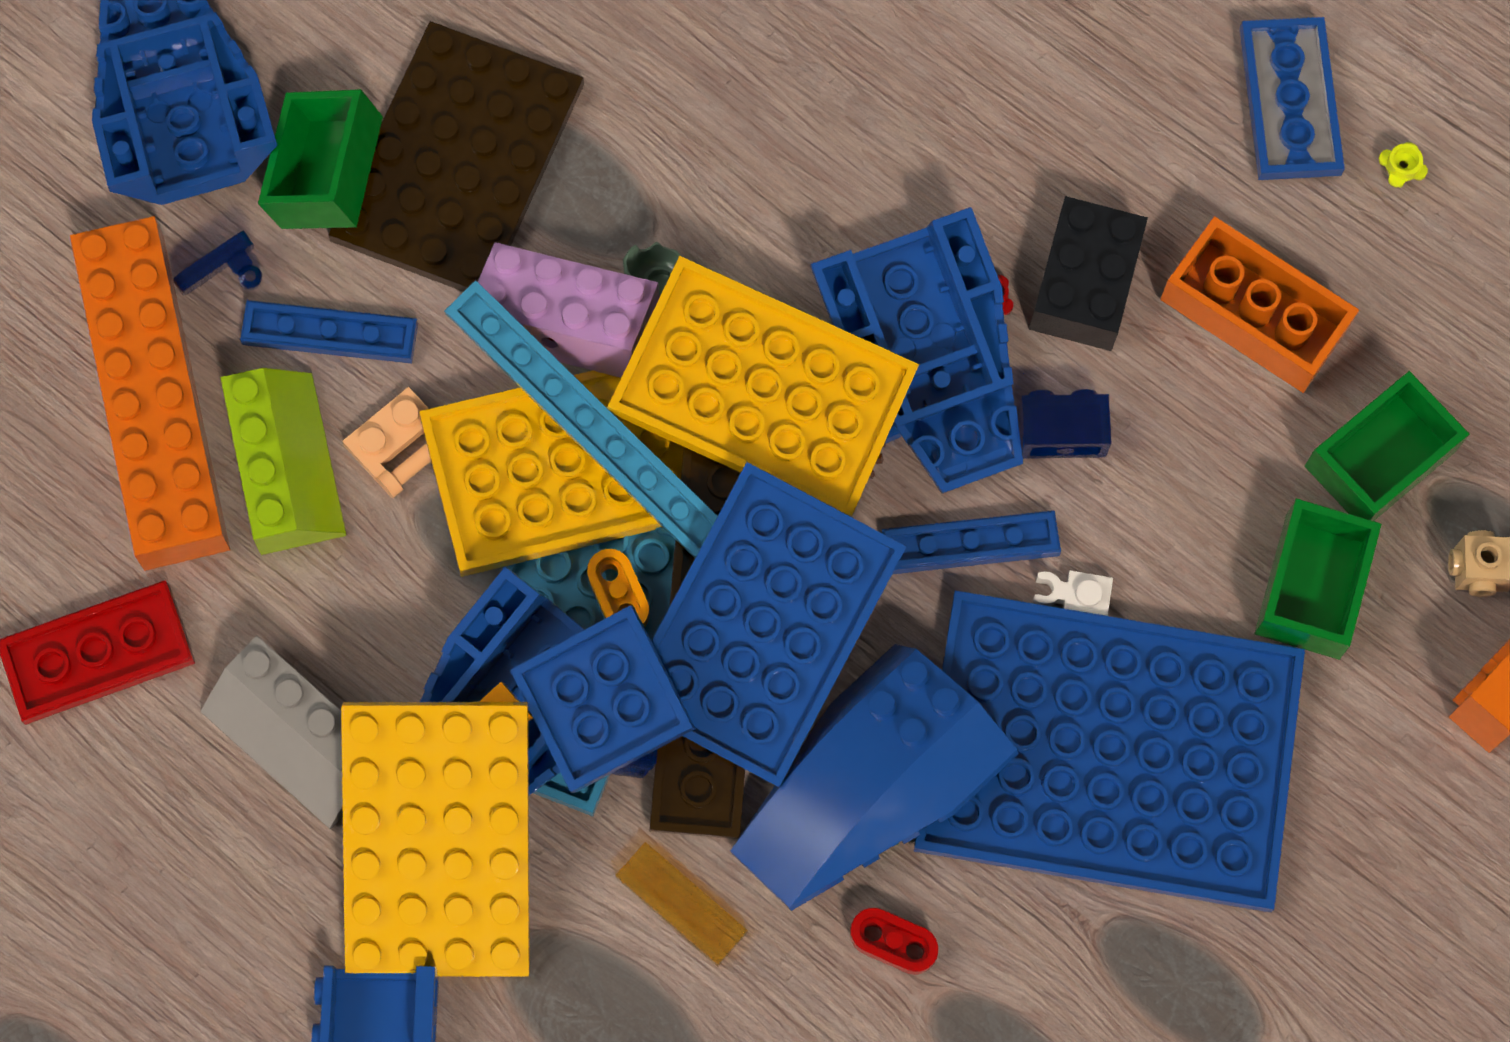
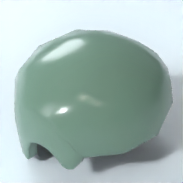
(651, 263)

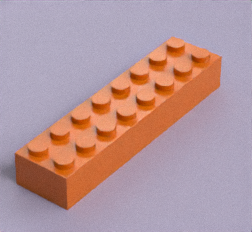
(149, 394)

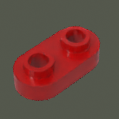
(894, 939)

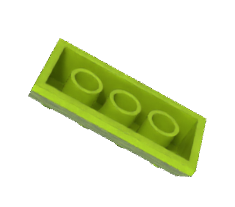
(283, 458)

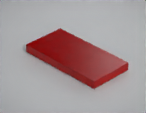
(95, 652)

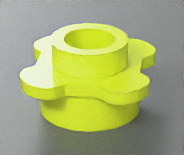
(1404, 153)

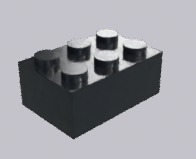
(1088, 273)

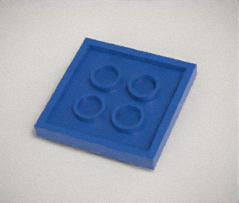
(602, 699)

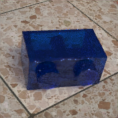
(1064, 424)

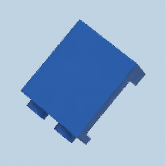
(376, 1006)

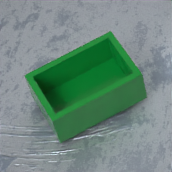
(321, 159)
(1386, 449)
(1318, 579)

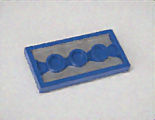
(1291, 98)

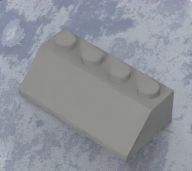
(282, 727)

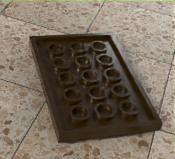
(459, 156)

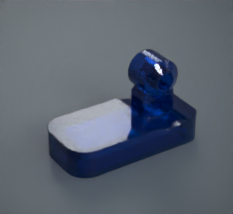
(229, 254)

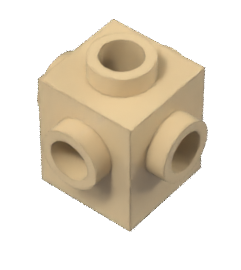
(1481, 563)

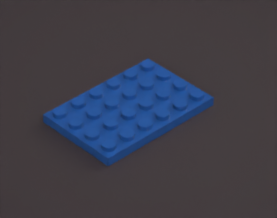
(770, 619)

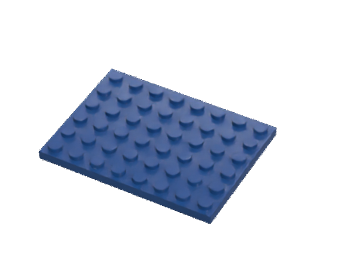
(1138, 747)

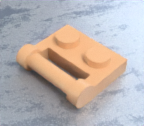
(388, 435)

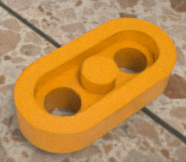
(622, 591)

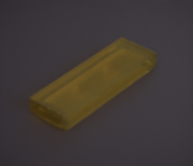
(681, 904)

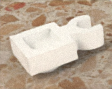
(1080, 593)

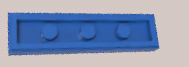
(329, 331)
(976, 541)

